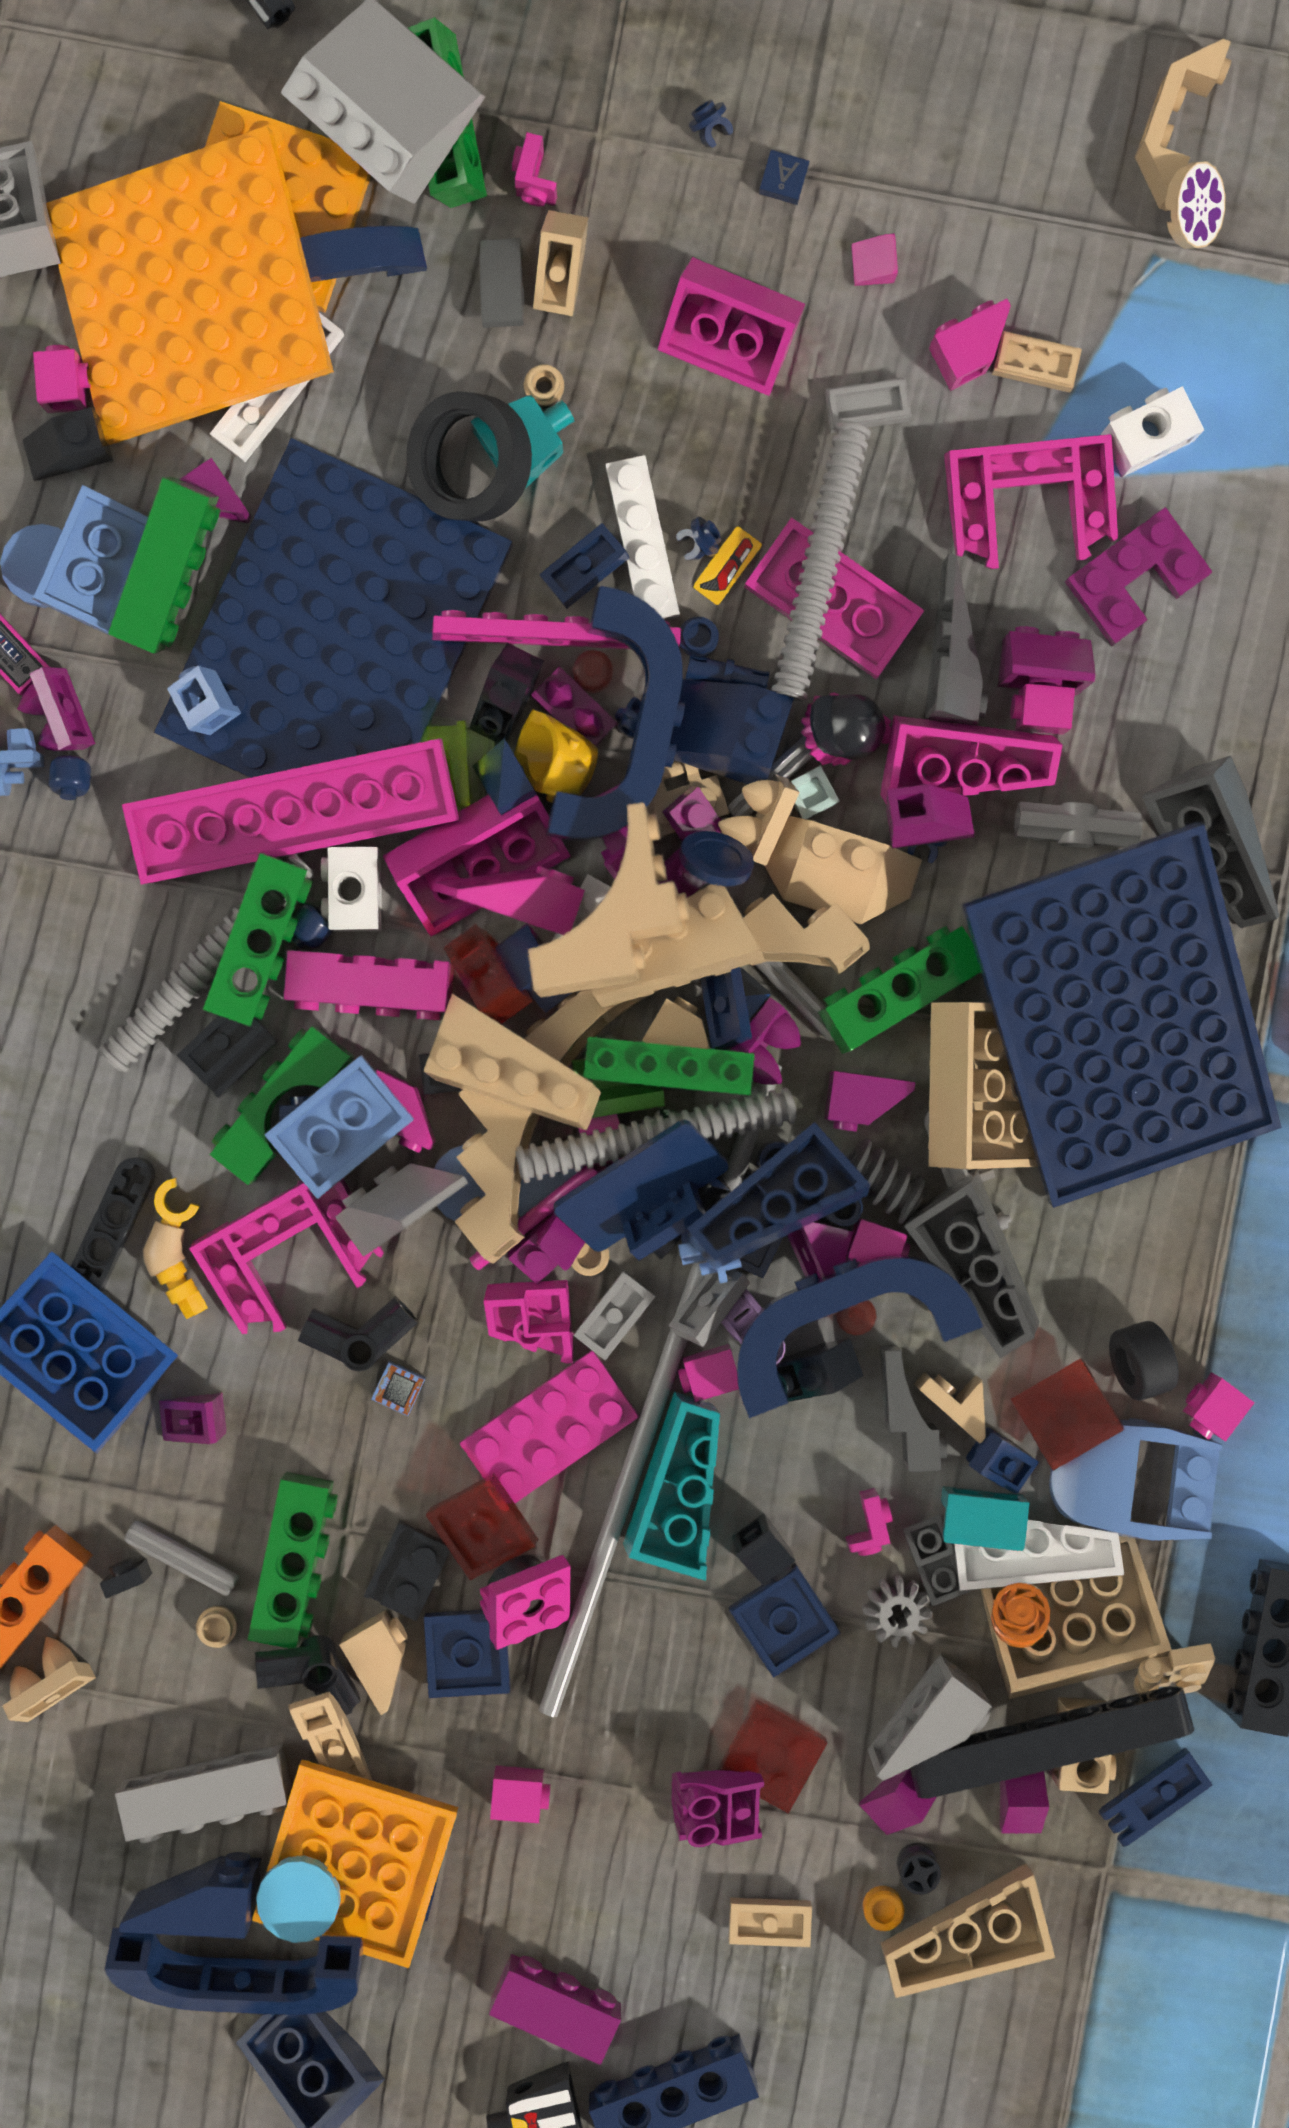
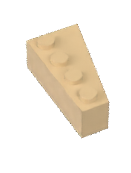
(711, 944)
(500, 1065)
(971, 1938)

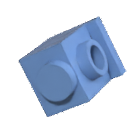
(202, 700)

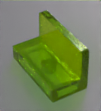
(457, 753)

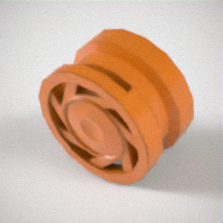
(1020, 1615)

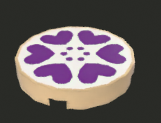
(1195, 205)

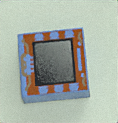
(398, 1388)

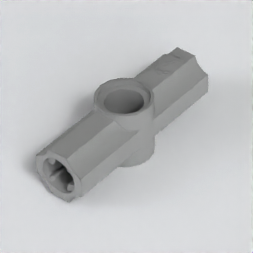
(1077, 825)

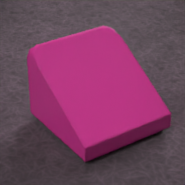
(875, 260)

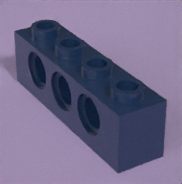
(684, 2070)

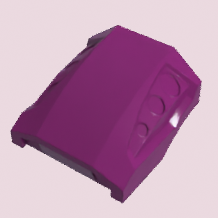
(716, 1806)

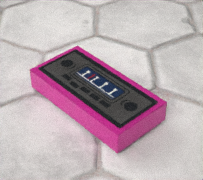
(17, 657)

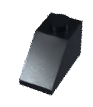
(67, 444)
(763, 1550)

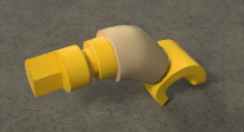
(164, 1253)

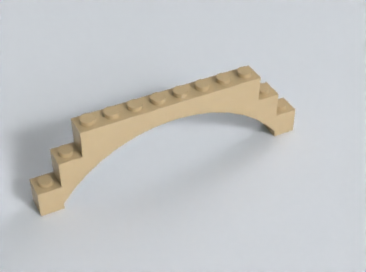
(491, 1157)

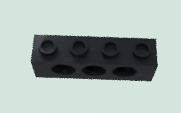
(1270, 1709)

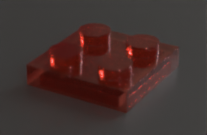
(1067, 1414)
(482, 1527)
(776, 1749)

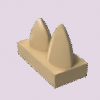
(773, 805)
(62, 1674)

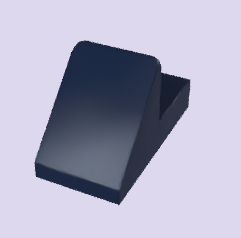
(516, 959)
(1001, 1461)

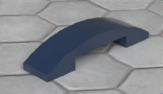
(363, 251)

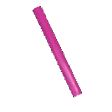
(544, 1207)

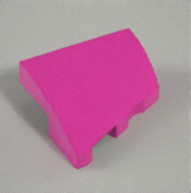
(532, 1315)

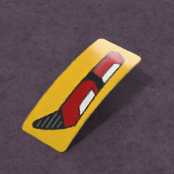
(727, 565)

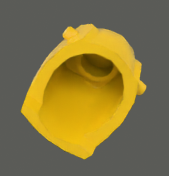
(555, 756)

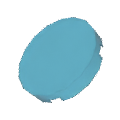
(298, 1899)

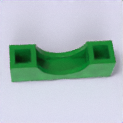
(312, 1062)

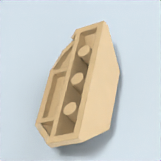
(829, 866)

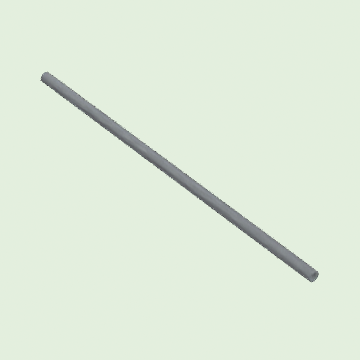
(635, 1460)

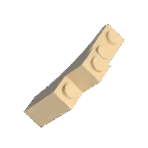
(636, 907)

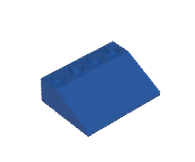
(77, 1352)

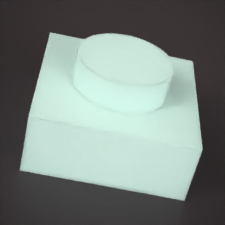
(815, 793)

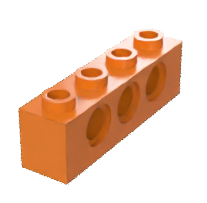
(62, 1560)

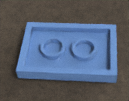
(92, 560)
(339, 1126)

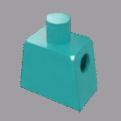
(541, 428)

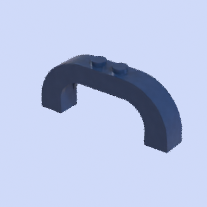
(645, 631)
(848, 1286)
(185, 1982)

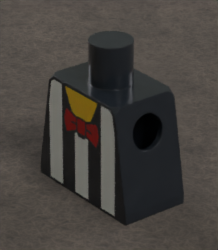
(540, 2102)

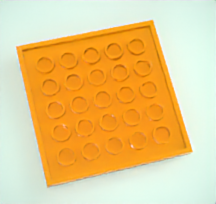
(189, 286)

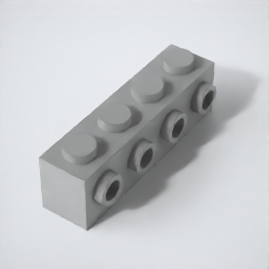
(204, 1794)

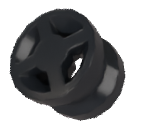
(921, 1878)

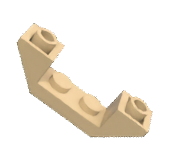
(1193, 74)

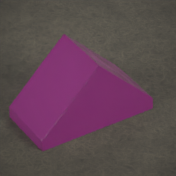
(211, 479)
(820, 1247)
(193, 1419)
(895, 1804)
(1023, 1804)

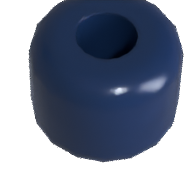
(69, 776)
(311, 927)

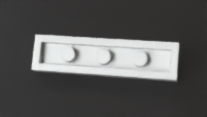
(250, 421)
(642, 534)

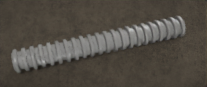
(821, 559)
(181, 987)
(621, 1141)

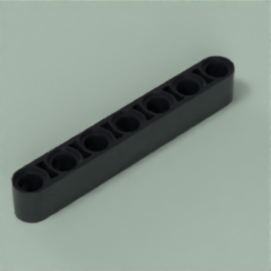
(1056, 1741)

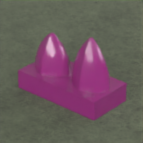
(56, 698)
(573, 706)
(773, 1028)

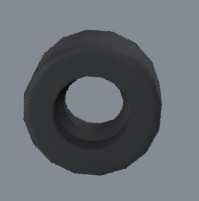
(1143, 1360)

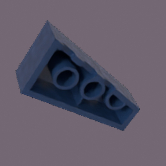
(782, 1196)

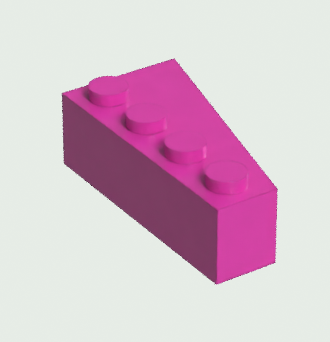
(967, 757)

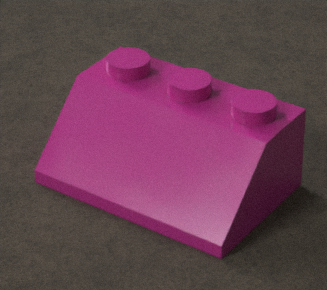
(730, 326)

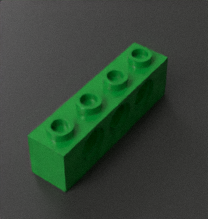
(460, 173)
(958, 965)
(224, 995)
(669, 1066)
(270, 1621)

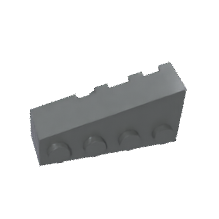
(967, 1242)

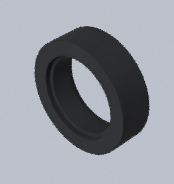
(425, 448)

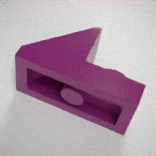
(546, 1247)

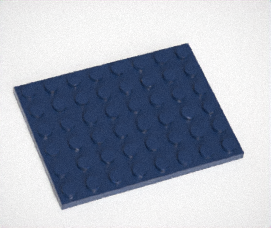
(334, 618)
(1123, 1014)

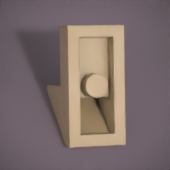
(964, 1409)

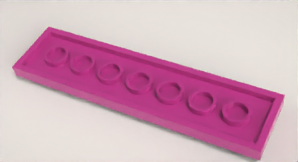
(291, 811)

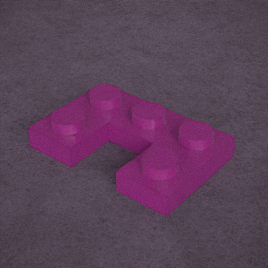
(1153, 544)
(687, 815)

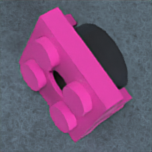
(526, 1598)

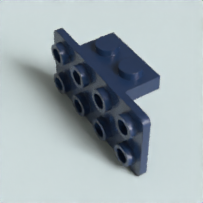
(646, 1193)

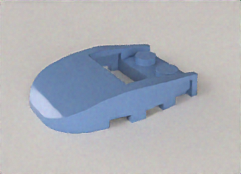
(1100, 1484)

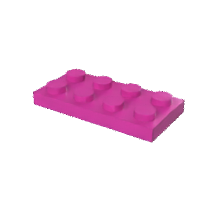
(864, 613)
(550, 1427)

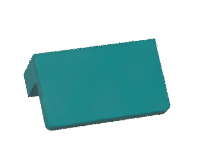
(985, 1518)

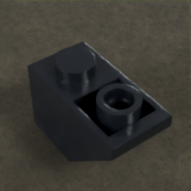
(506, 693)
(819, 1370)

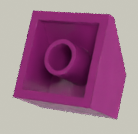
(1046, 660)

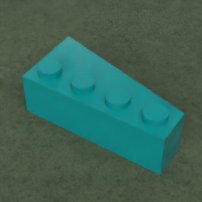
(678, 1491)

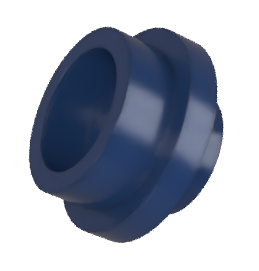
(698, 636)

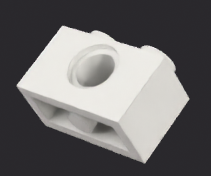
(1176, 427)
(366, 910)

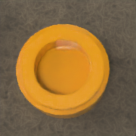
(883, 1908)

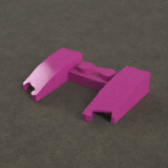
(1080, 462)
(229, 1248)

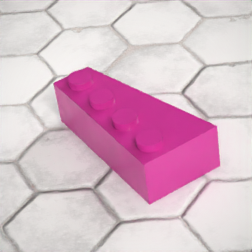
(368, 983)

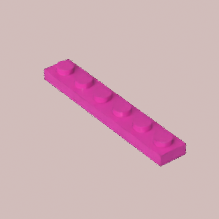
(533, 630)

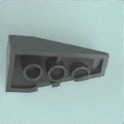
(955, 670)
(1220, 801)

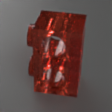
(485, 975)

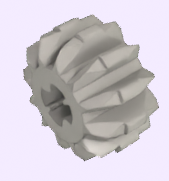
(911, 1607)

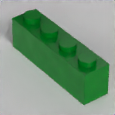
(164, 565)

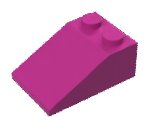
(535, 898)

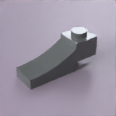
(921, 1441)

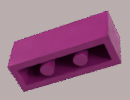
(556, 2008)

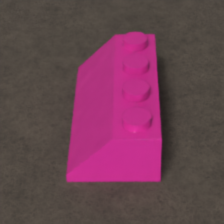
(471, 847)

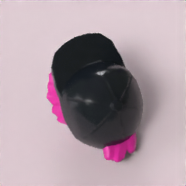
(844, 728)

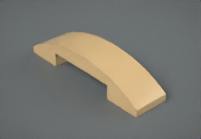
(329, 1734)

